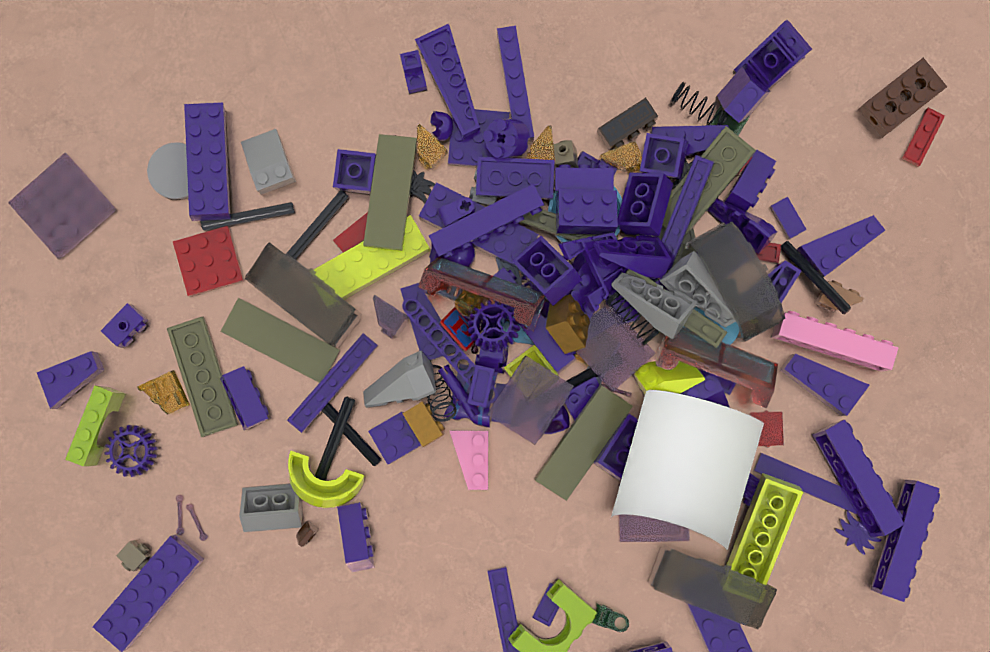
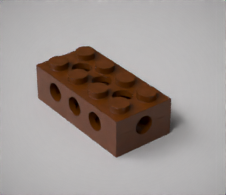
(929, 86)

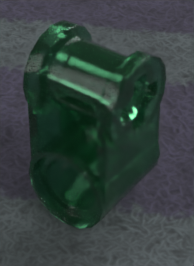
(609, 617)

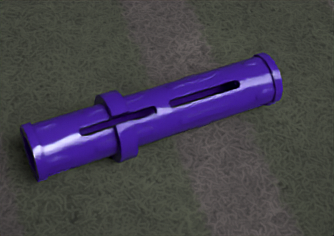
(458, 391)

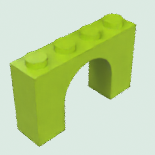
(84, 446)
(577, 614)

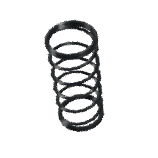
(675, 98)
(650, 337)
(443, 403)

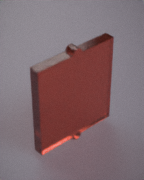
(772, 429)

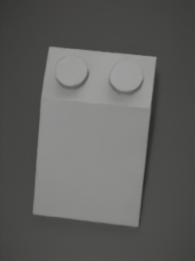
(267, 162)

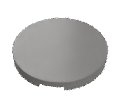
(169, 171)

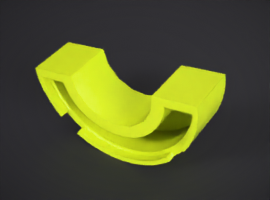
(320, 492)

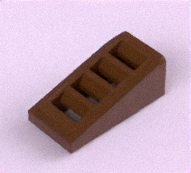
(306, 533)

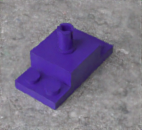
(776, 55)

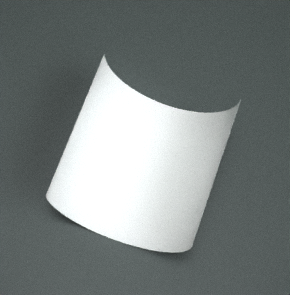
(688, 464)

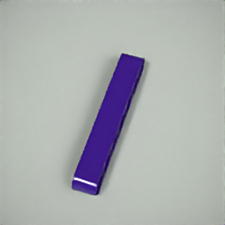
(443, 343)

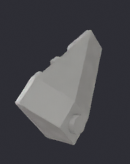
(693, 279)
(661, 308)
(408, 379)

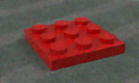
(208, 261)

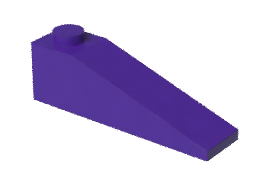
(753, 228)
(642, 255)

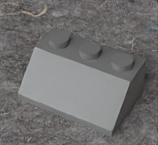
(270, 508)

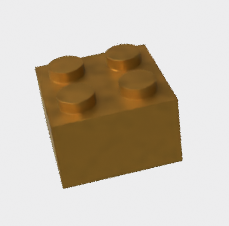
(568, 324)
(423, 424)

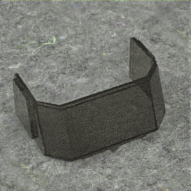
(739, 279)
(303, 295)
(711, 587)

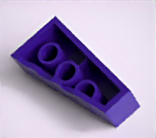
(837, 247)

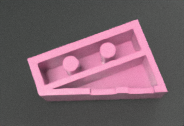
(473, 457)

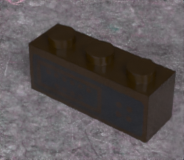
(628, 124)

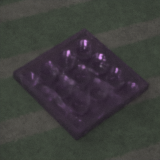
(62, 206)

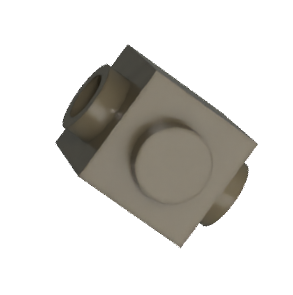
(565, 154)
(134, 556)

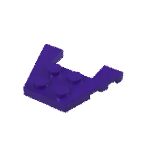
(603, 270)

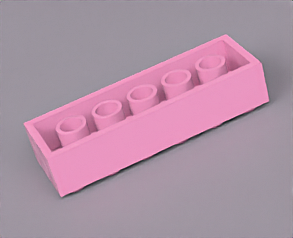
(836, 342)

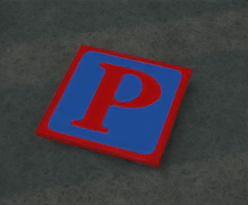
(457, 327)

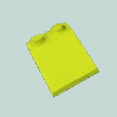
(674, 380)

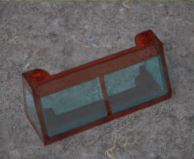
(442, 273)
(722, 361)

